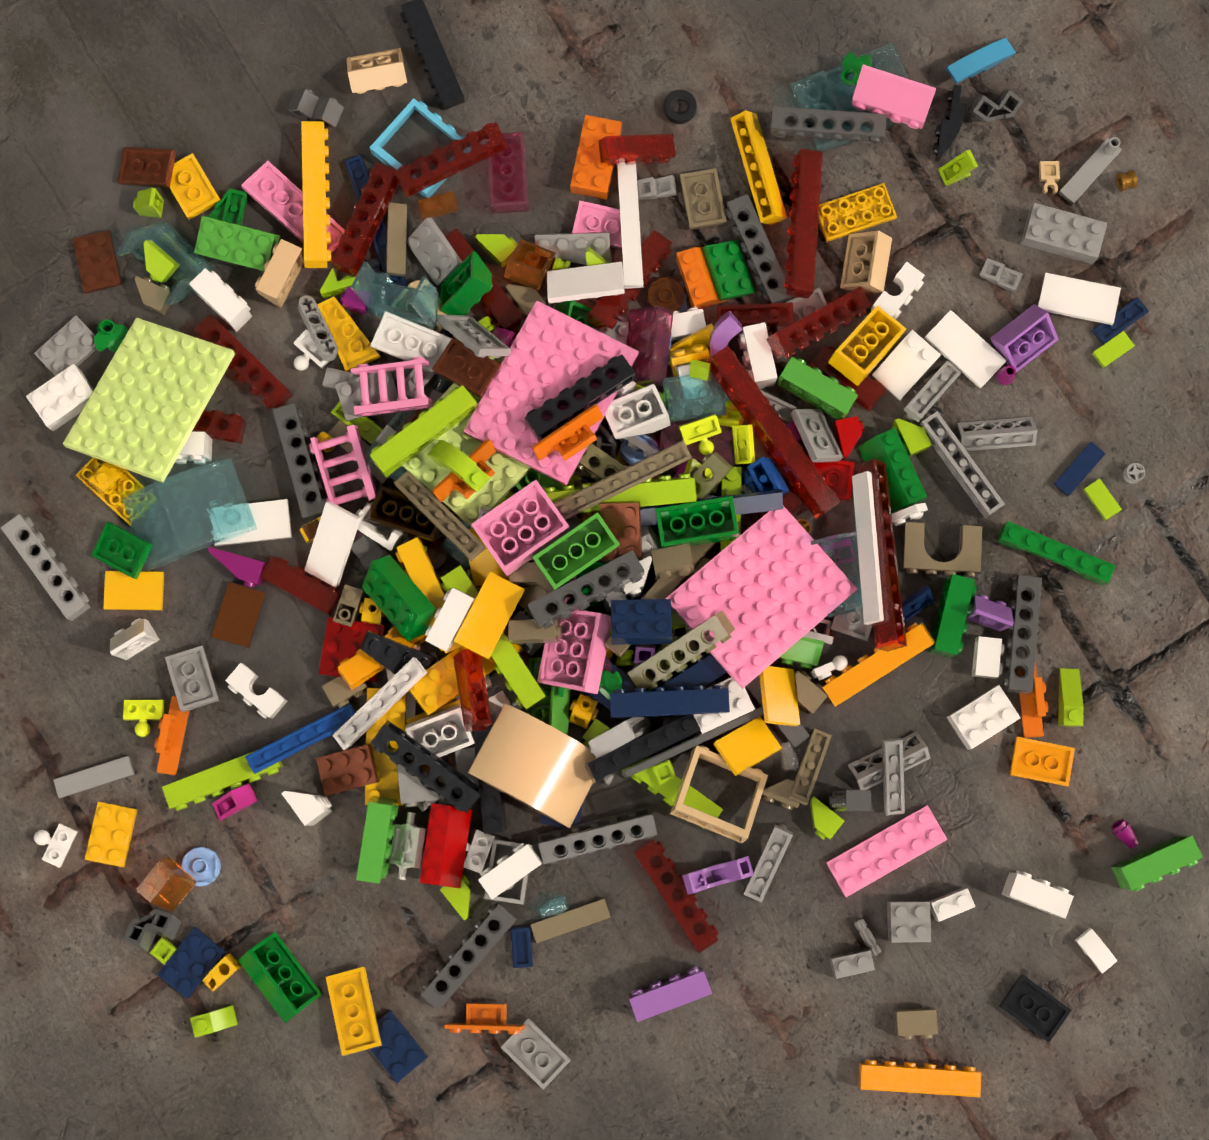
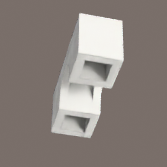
(908, 280)
(242, 681)

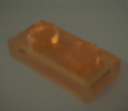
(438, 205)

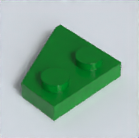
(231, 207)

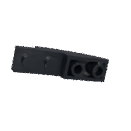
(950, 124)

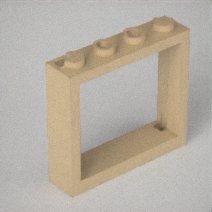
(708, 821)

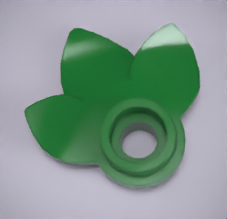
(853, 66)
(109, 339)

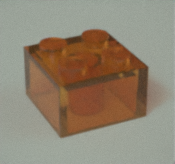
(529, 264)

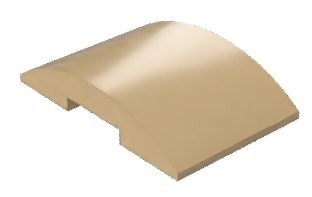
(535, 765)

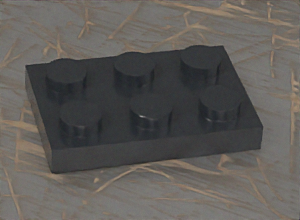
(1035, 1008)

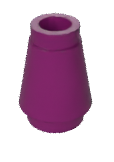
(1004, 378)
(1124, 832)

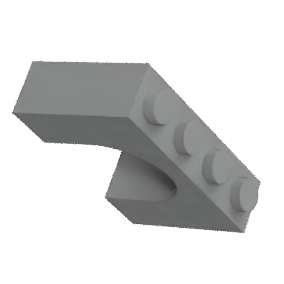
(412, 789)

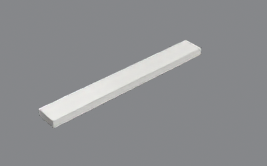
(630, 226)
(867, 548)

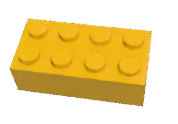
(867, 345)

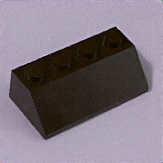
(397, 512)

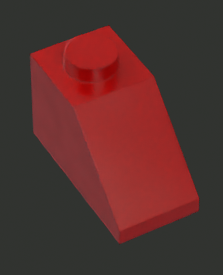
(847, 434)

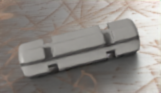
(867, 937)

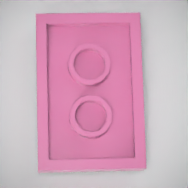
(599, 218)

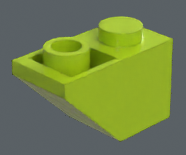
(912, 436)

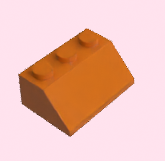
(697, 278)

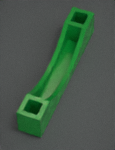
(1069, 557)

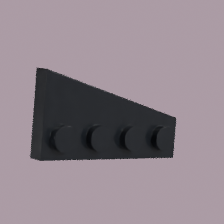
(392, 653)

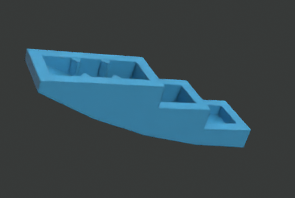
(980, 60)

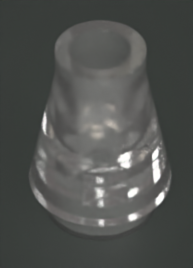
(788, 758)

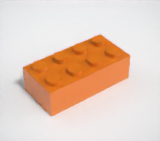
(589, 174)

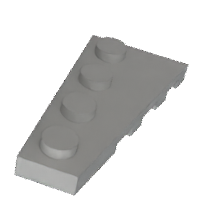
(572, 245)

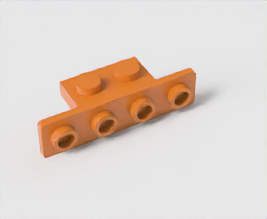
(571, 436)
(453, 482)
(1033, 707)
(171, 738)
(485, 1017)

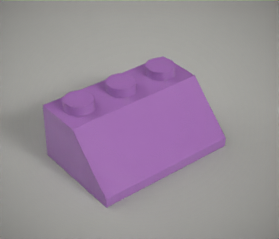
(1025, 337)

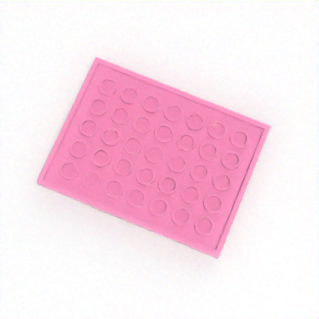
(543, 361)
(770, 590)

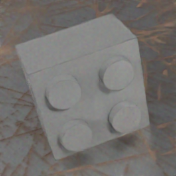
(908, 921)

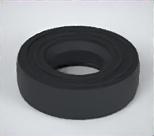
(680, 95)

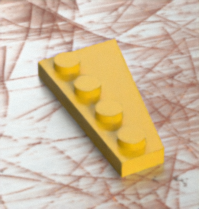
(351, 342)

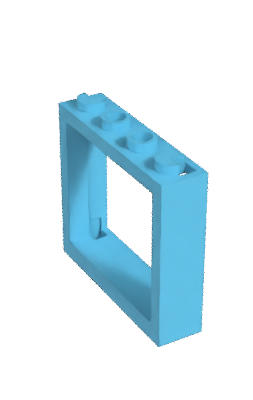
(388, 160)

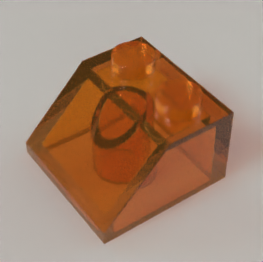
(166, 884)

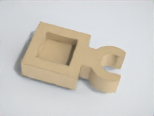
(1049, 173)

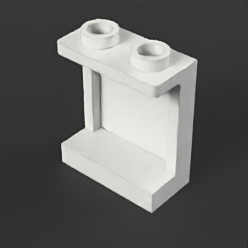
(383, 535)

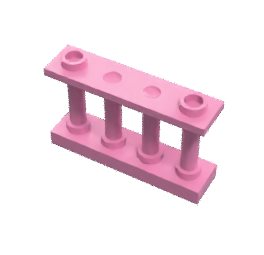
(384, 405)
(357, 454)

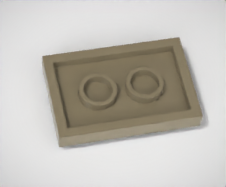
(703, 199)

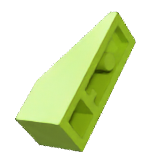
(1070, 698)

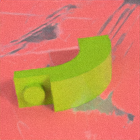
(460, 464)

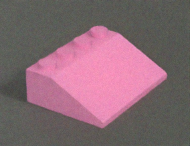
(892, 95)
(521, 527)
(579, 654)

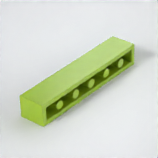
(423, 431)
(213, 782)

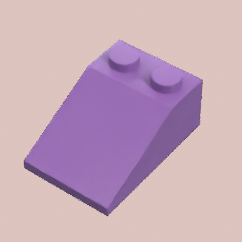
(990, 613)

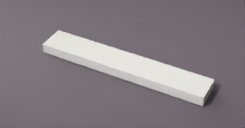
(379, 703)

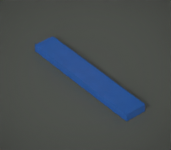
(299, 739)

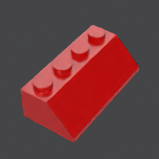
(445, 846)

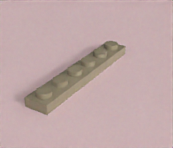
(439, 515)

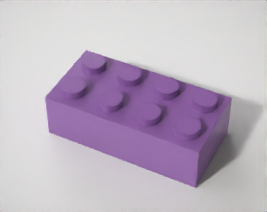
(669, 994)

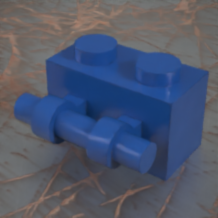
(765, 476)

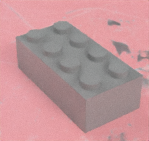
(1063, 233)

